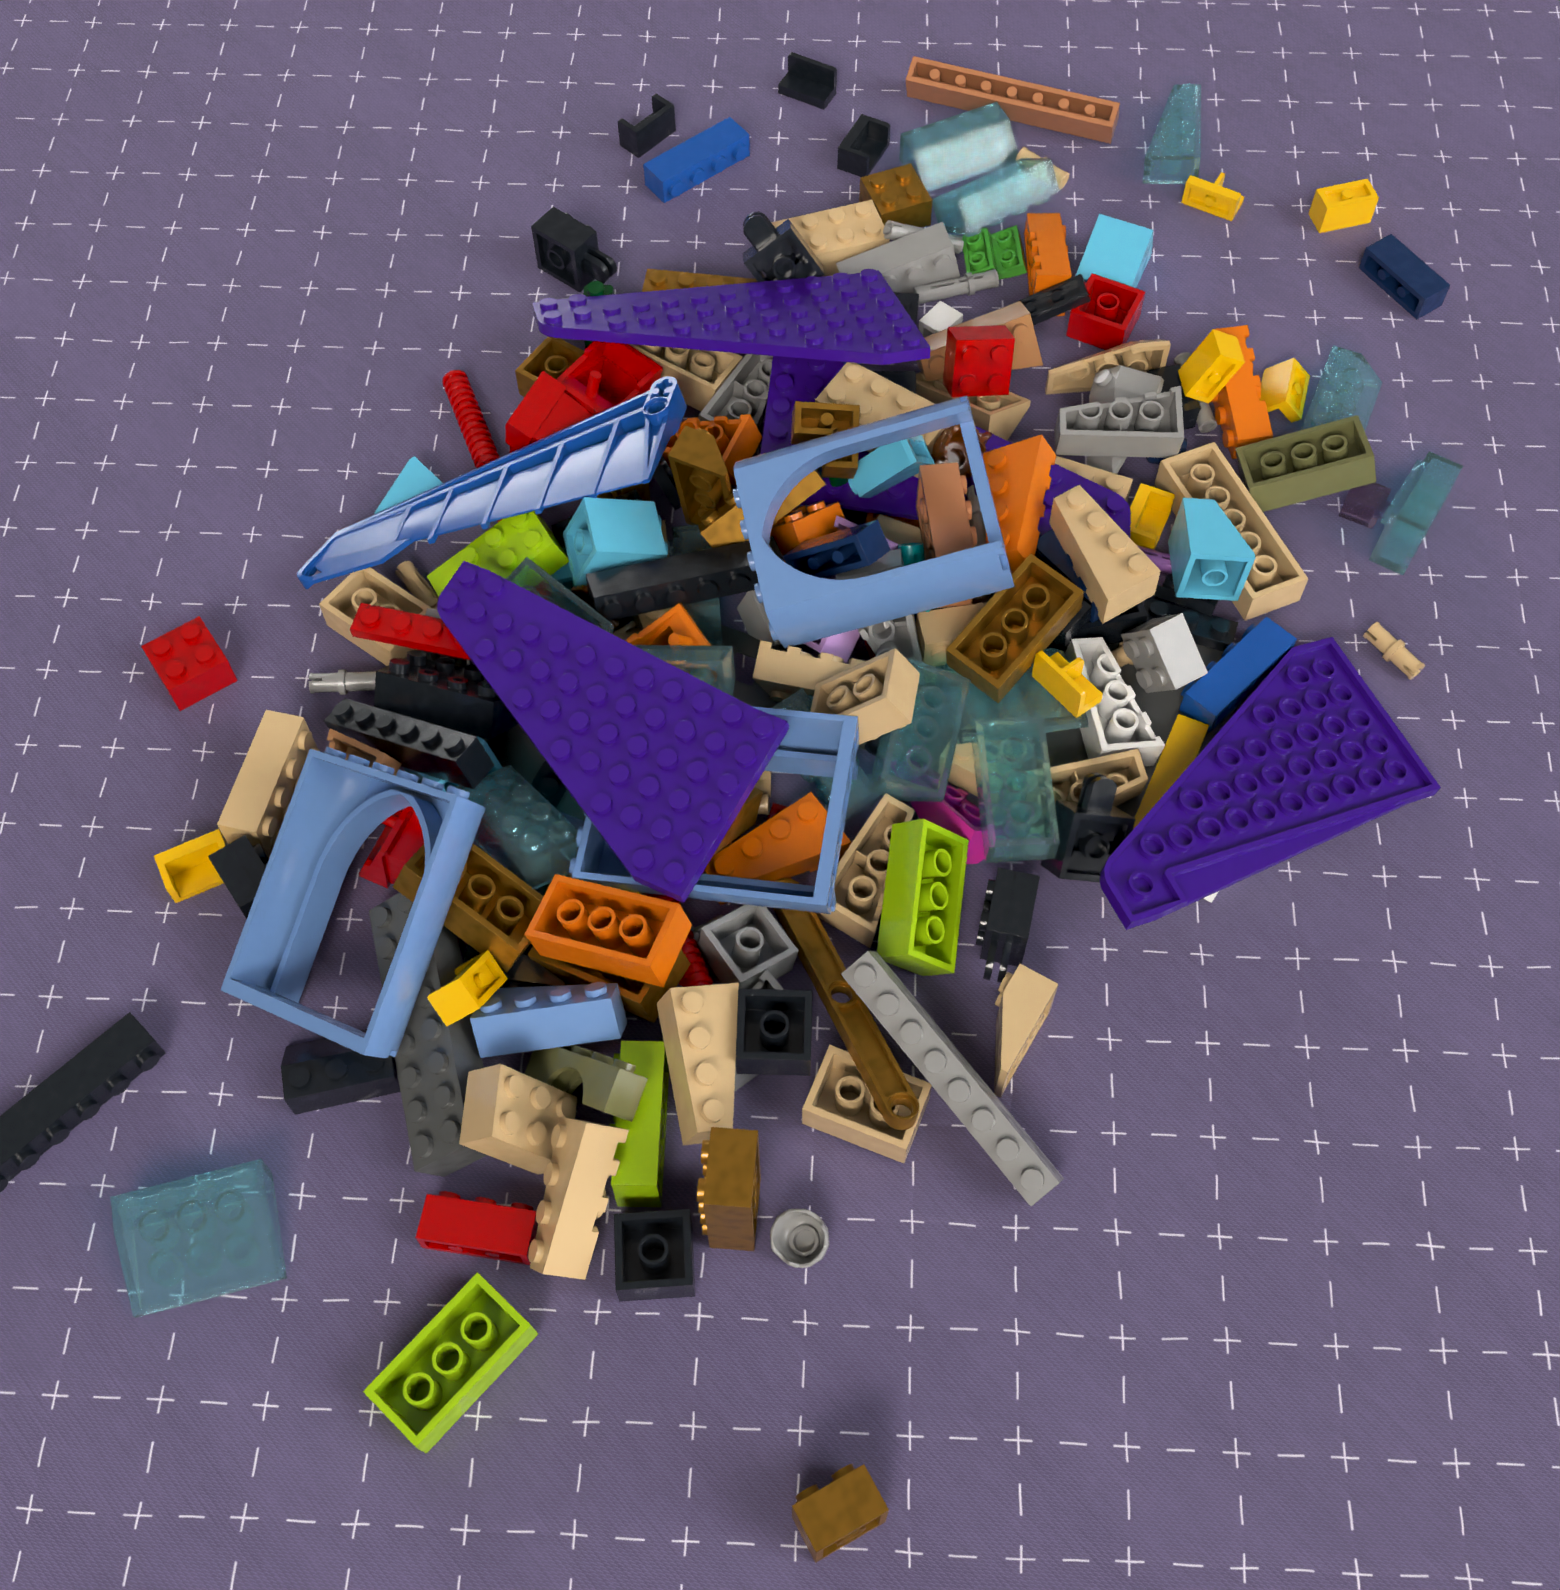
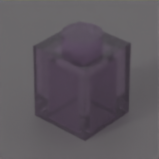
(1366, 504)

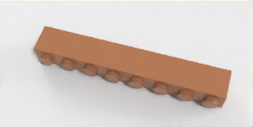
(1019, 99)

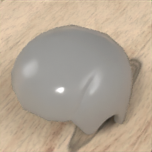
(799, 1238)

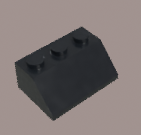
(329, 1075)

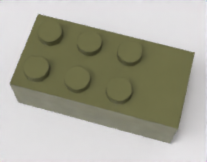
(1307, 464)

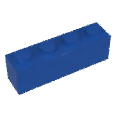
(696, 159)
(1236, 673)

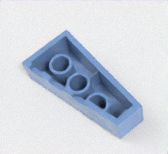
(548, 1018)

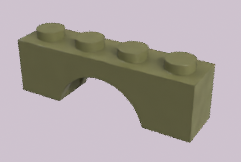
(606, 1081)

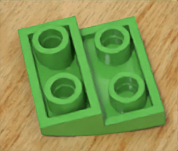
(995, 251)

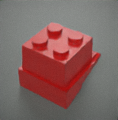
(609, 375)
(542, 413)
(394, 848)

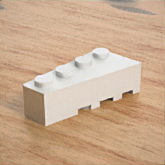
(1116, 721)

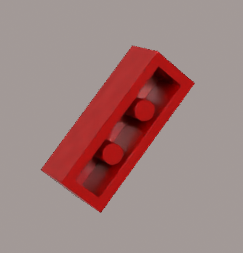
(477, 1227)

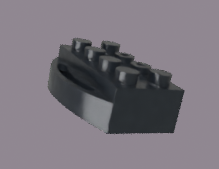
(441, 695)

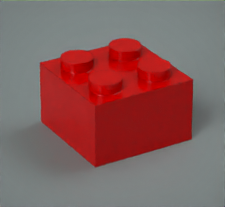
(1109, 314)
(978, 360)
(189, 663)

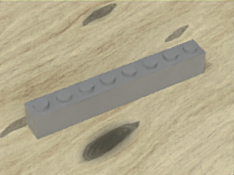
(952, 1077)

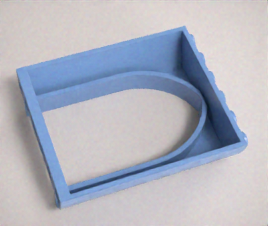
(814, 608)
(812, 746)
(323, 829)

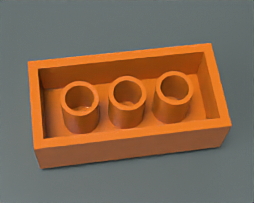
(609, 929)

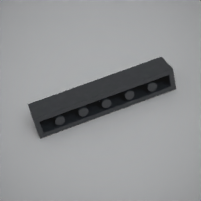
(673, 581)
(414, 743)
(74, 1094)

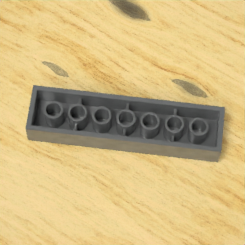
(431, 1057)

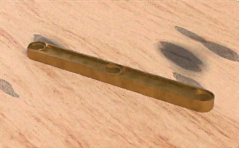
(851, 1018)

